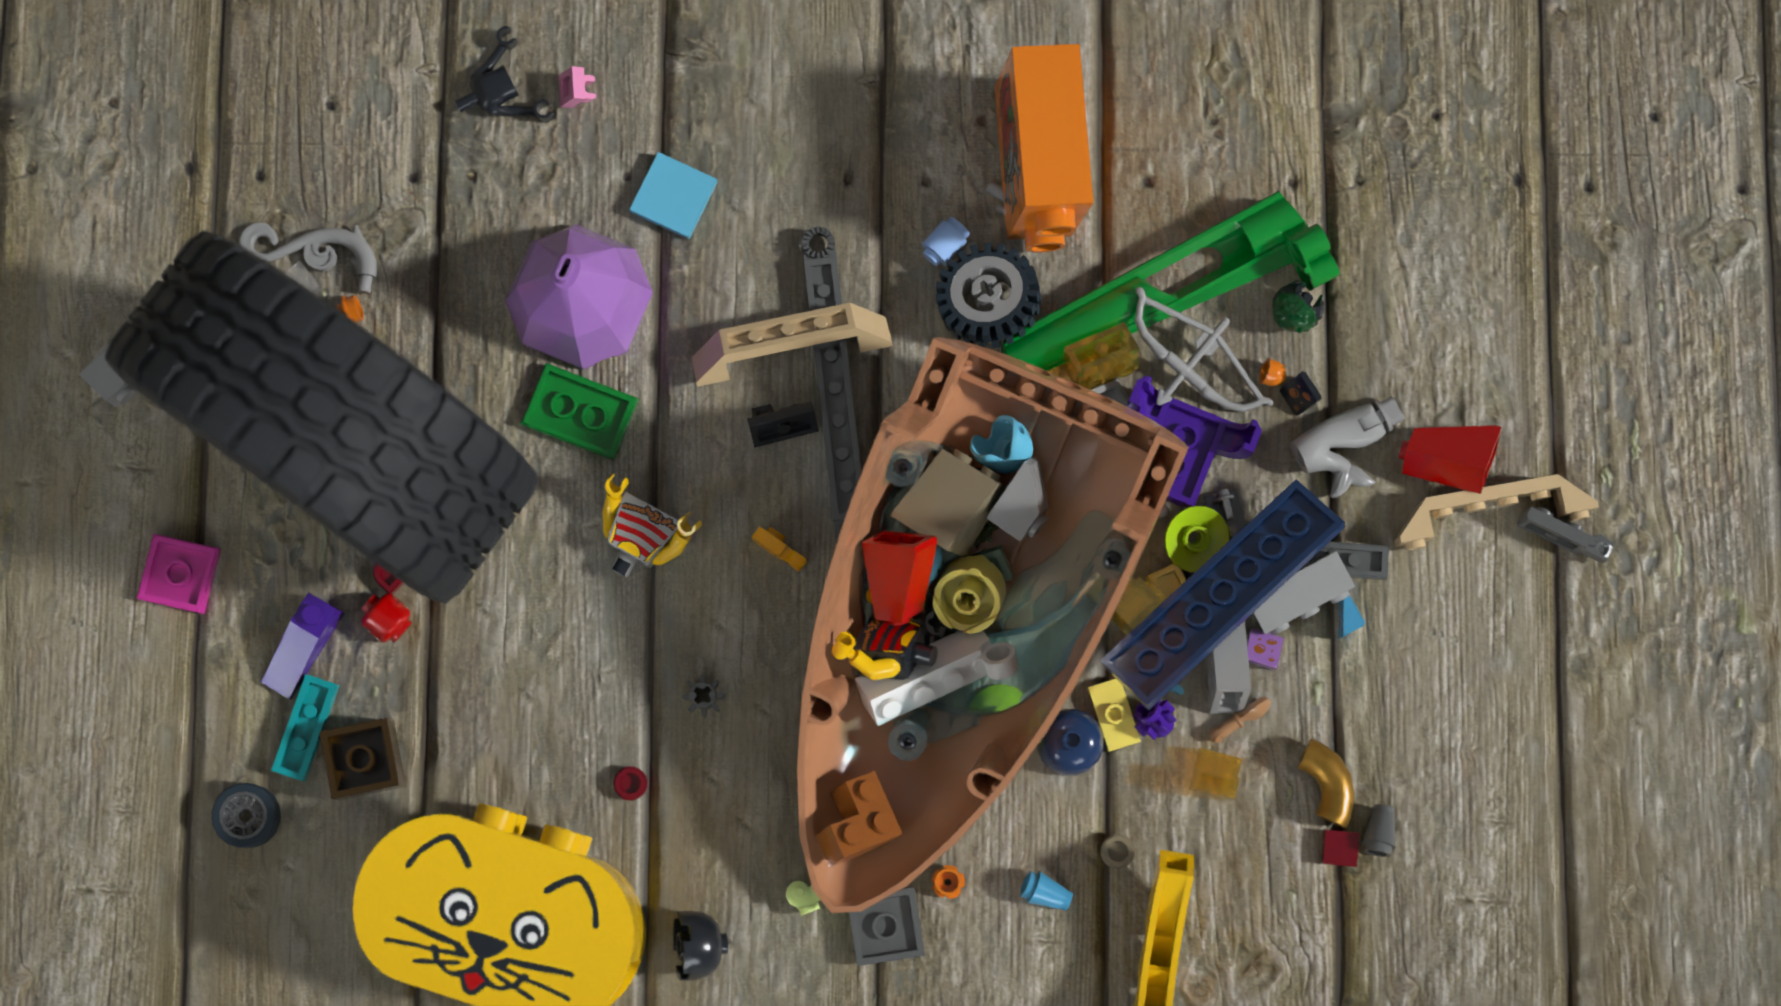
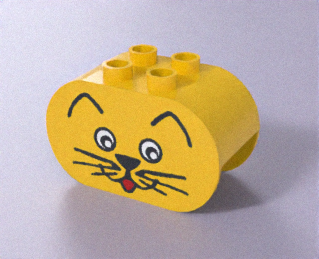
(498, 913)

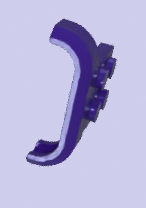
(1201, 432)

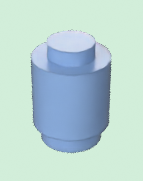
(945, 242)

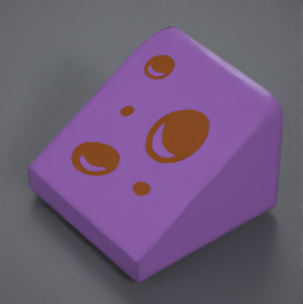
(1264, 649)

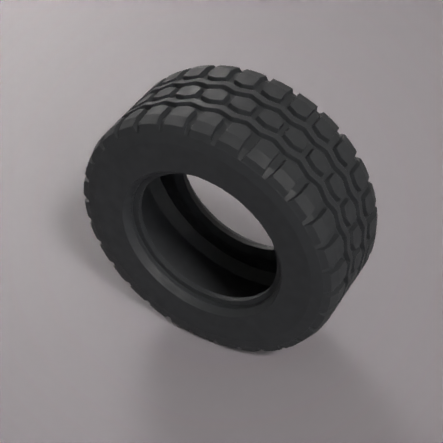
(323, 414)

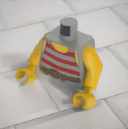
(641, 530)

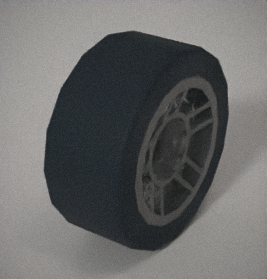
(232, 804)

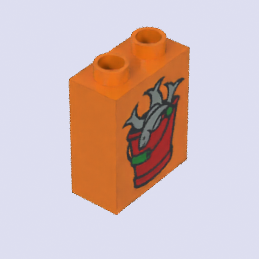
(1043, 145)

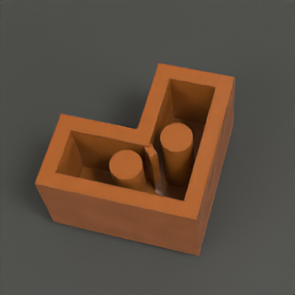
(865, 823)

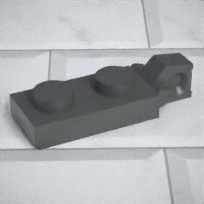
(1566, 535)

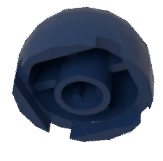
(1071, 743)

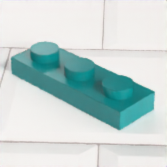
(303, 728)

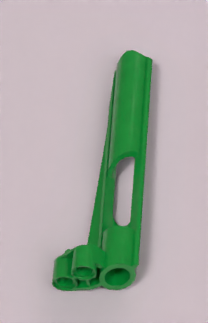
(1251, 246)

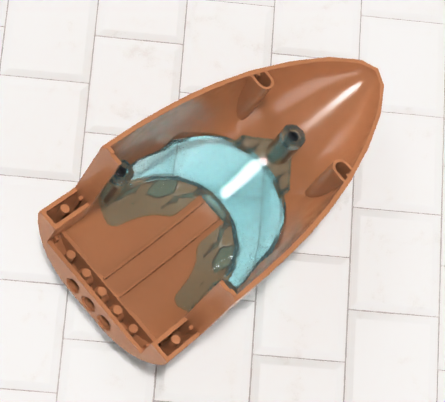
(955, 755)

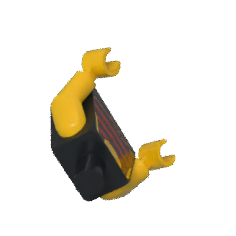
(885, 649)

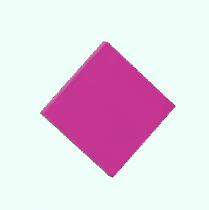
(178, 573)

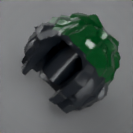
(1293, 308)

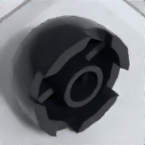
(697, 944)

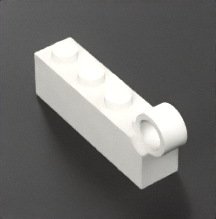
(959, 662)

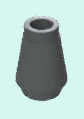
(1380, 832)

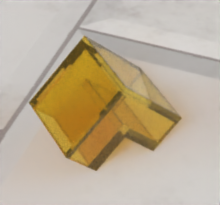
(1215, 774)

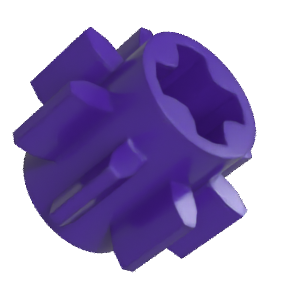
(1156, 721)

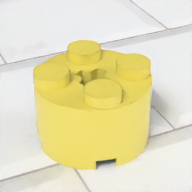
(964, 611)

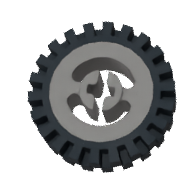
(997, 317)

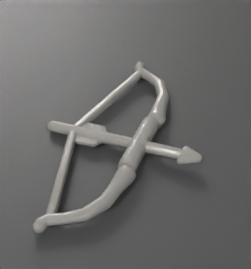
(1206, 345)

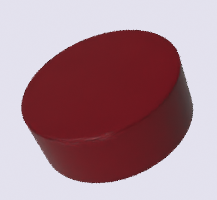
(630, 783)

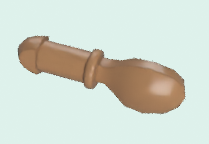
(1252, 712)

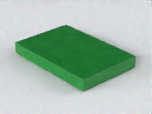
(579, 411)

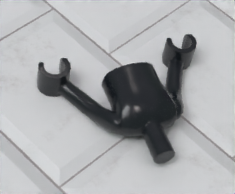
(495, 87)

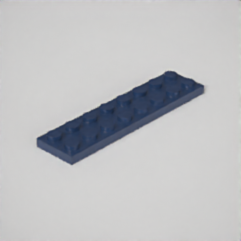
(1222, 594)

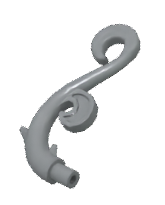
(311, 241)

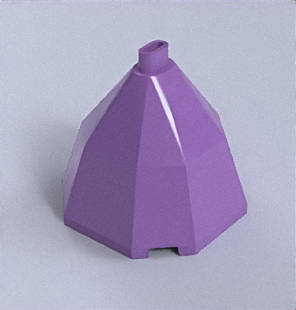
(587, 311)

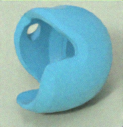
(1006, 446)

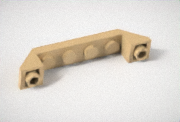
(788, 334)
(1567, 497)

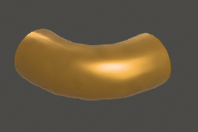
(1334, 782)

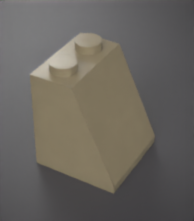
(951, 501)

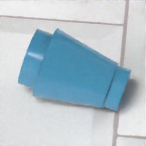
(1044, 891)

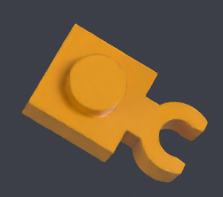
(773, 542)

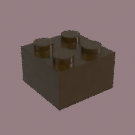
(362, 759)

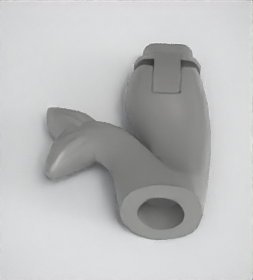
(1348, 429)

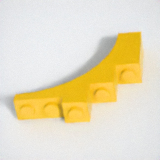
(1164, 928)

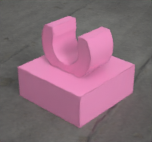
(572, 87)

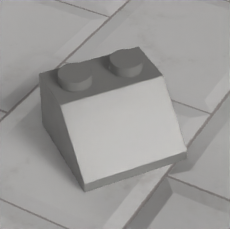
(1023, 503)

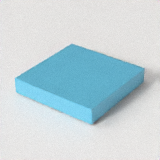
(673, 195)

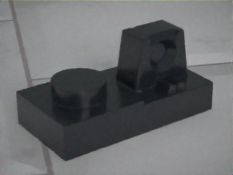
(787, 423)

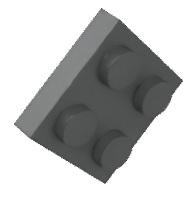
(888, 929)

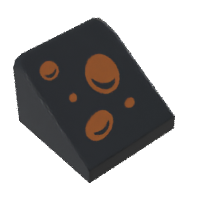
(1300, 393)

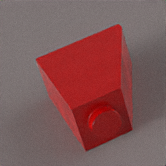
(1451, 455)
(898, 573)

